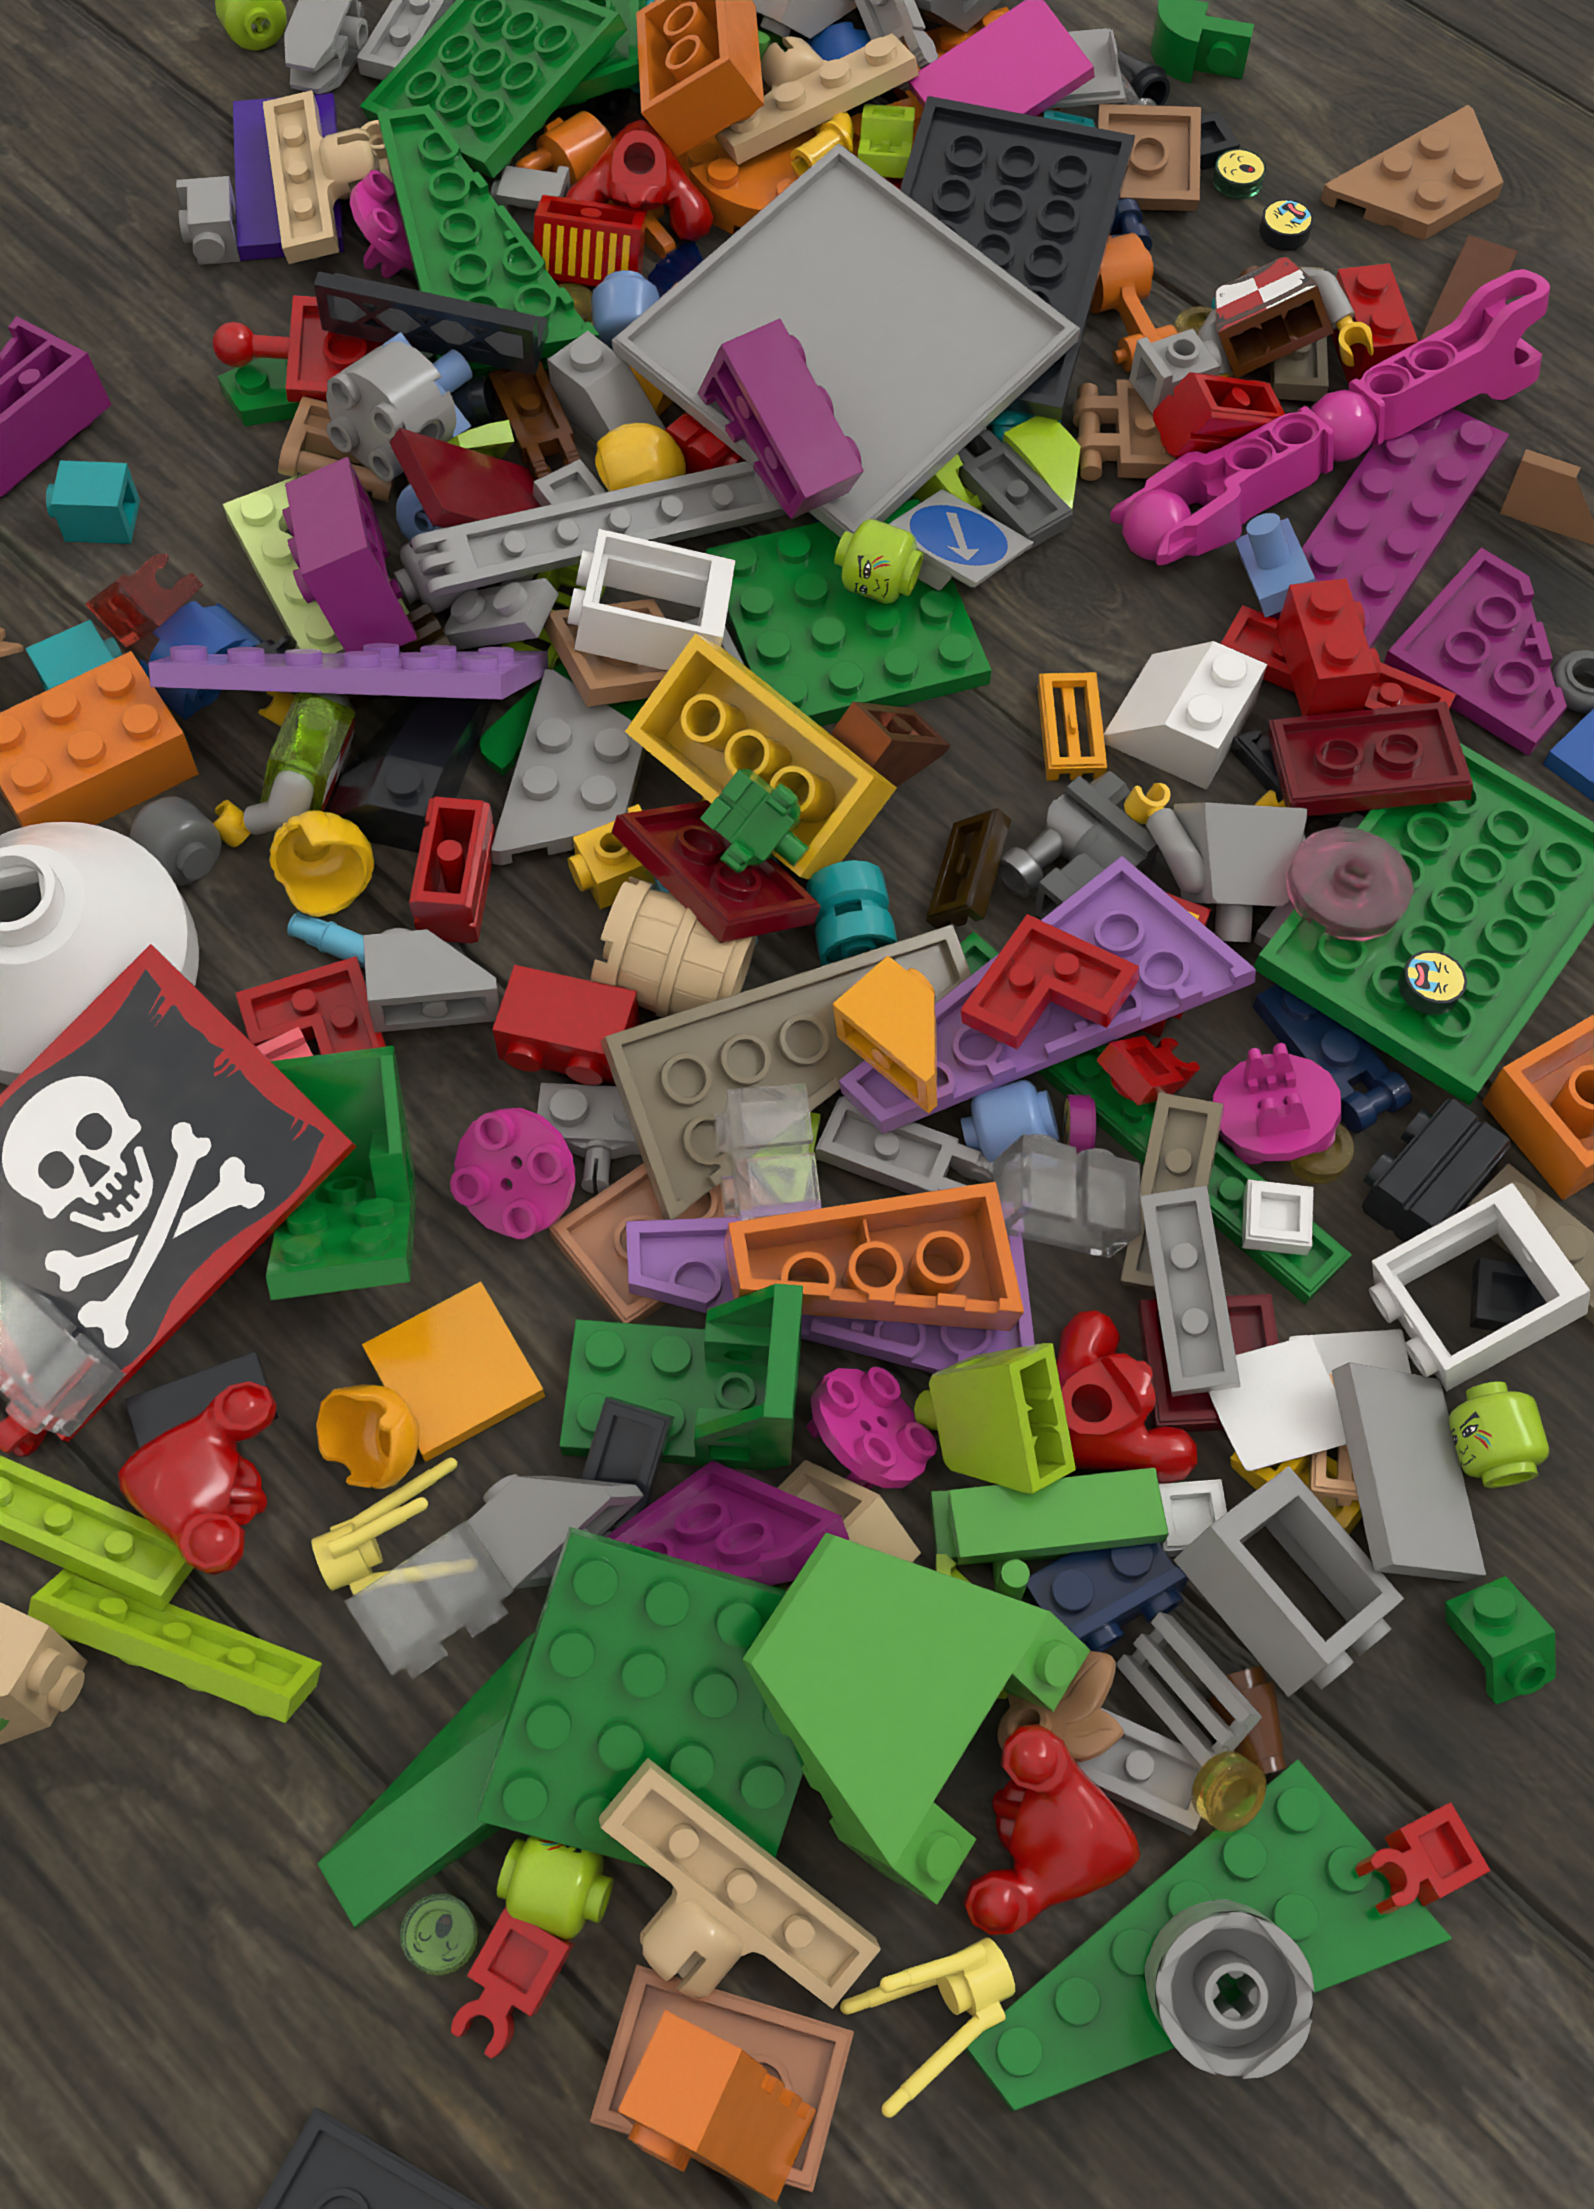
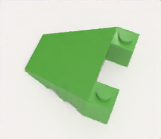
(885, 1685)

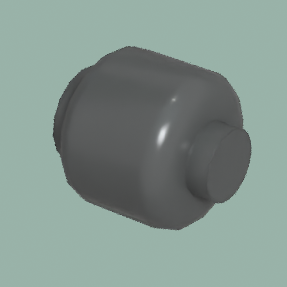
(178, 838)

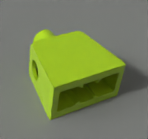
(1001, 1418)

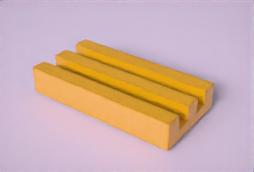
(1073, 763)

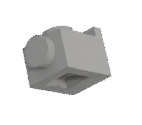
(522, 190)
(209, 219)
(1164, 363)

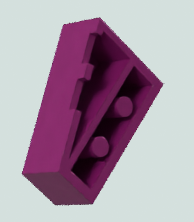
(44, 399)
(783, 418)
(343, 557)

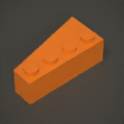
(888, 1259)
(714, 2106)

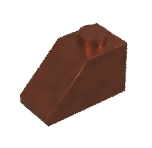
(890, 739)

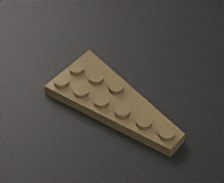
(780, 1033)

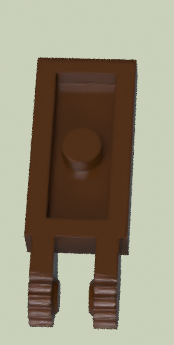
(534, 418)

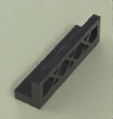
(431, 322)

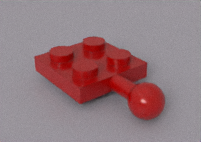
(311, 352)

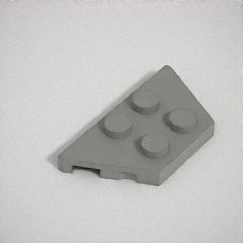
(569, 775)

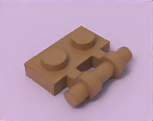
(1136, 440)

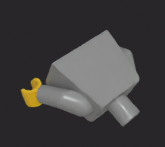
(1224, 852)

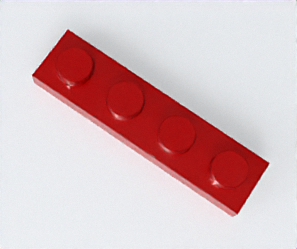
(1258, 639)

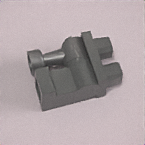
(1087, 832)

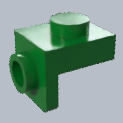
(1505, 1637)

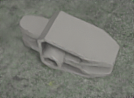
(324, 43)

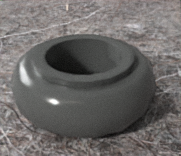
(1575, 663)

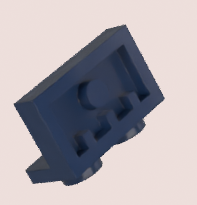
(1107, 1589)

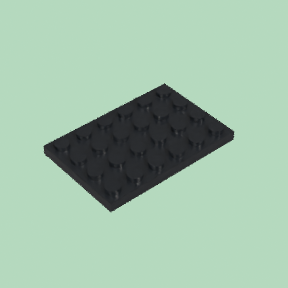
(1029, 199)

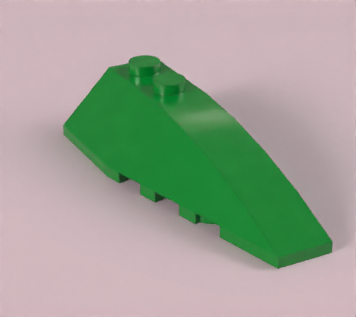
(428, 1810)

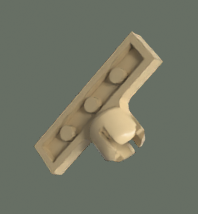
(811, 90)
(311, 173)
(728, 1896)

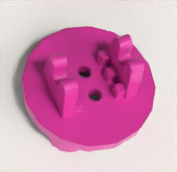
(379, 219)
(1255, 1109)
(489, 1157)
(870, 1427)

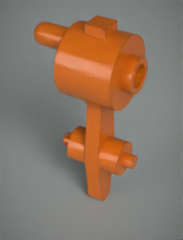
(578, 146)
(1121, 286)

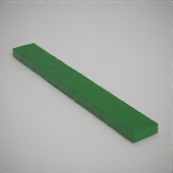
(1132, 1127)

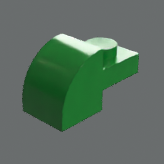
(1191, 41)

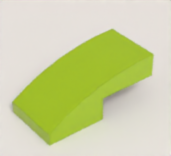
(886, 138)

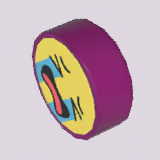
(1079, 1122)

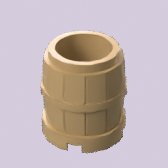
(667, 953)

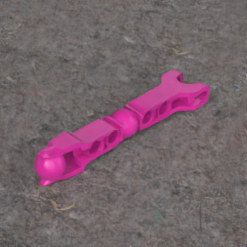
(1249, 475)

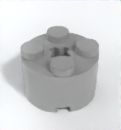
(1276, 1984)

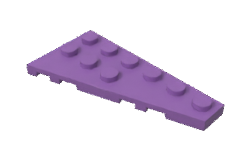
(374, 671)
(1116, 911)
(688, 1267)

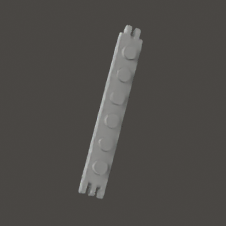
(559, 532)

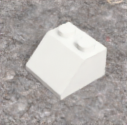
(1187, 709)

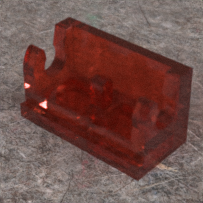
(137, 604)

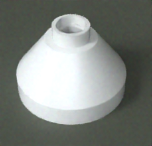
(71, 921)

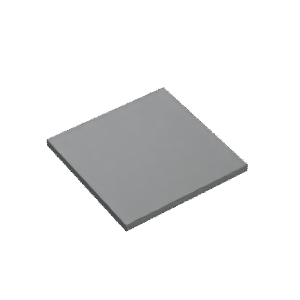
(894, 322)

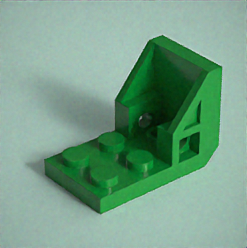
(362, 1216)
(722, 1383)

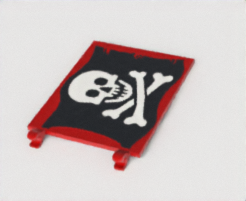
(148, 1165)

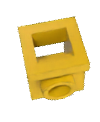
(604, 863)

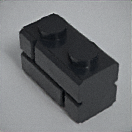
(1435, 1173)

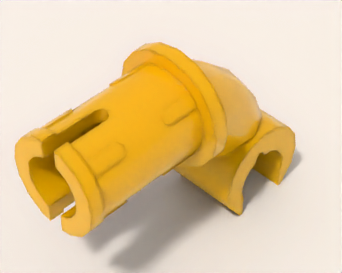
(829, 134)

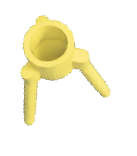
(351, 1547)
(968, 1981)

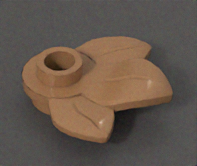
(1078, 1714)

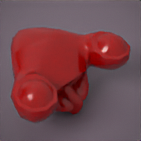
(644, 174)
(1109, 1402)
(198, 1483)
(1058, 1831)

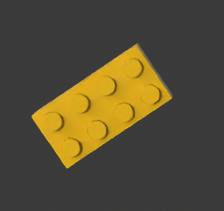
(722, 718)

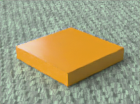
(455, 1369)

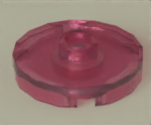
(1349, 883)

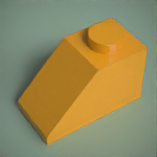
(893, 1028)

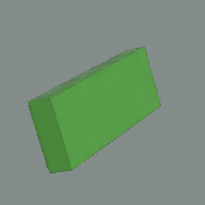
(1059, 1519)

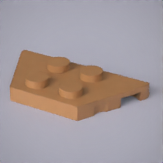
(1424, 179)

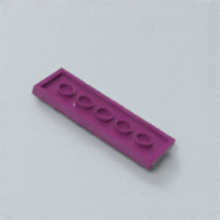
(1401, 511)

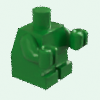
(756, 821)

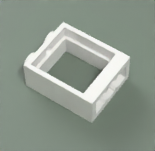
(656, 572)
(1533, 1248)

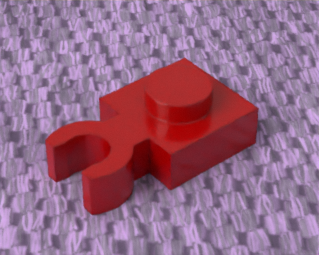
(1143, 1070)
(1426, 1860)
(516, 1971)

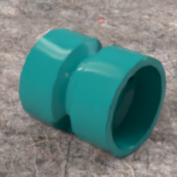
(851, 911)

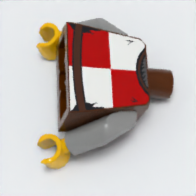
(1278, 312)

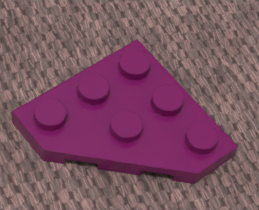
(1487, 650)
(733, 1526)

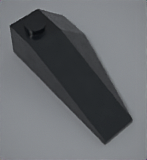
(407, 762)

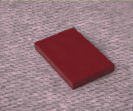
(460, 483)
(1369, 759)
(687, 862)

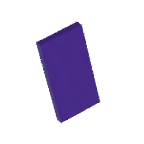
(254, 188)

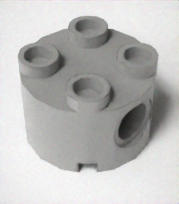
(384, 393)

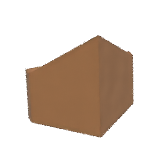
(1549, 497)

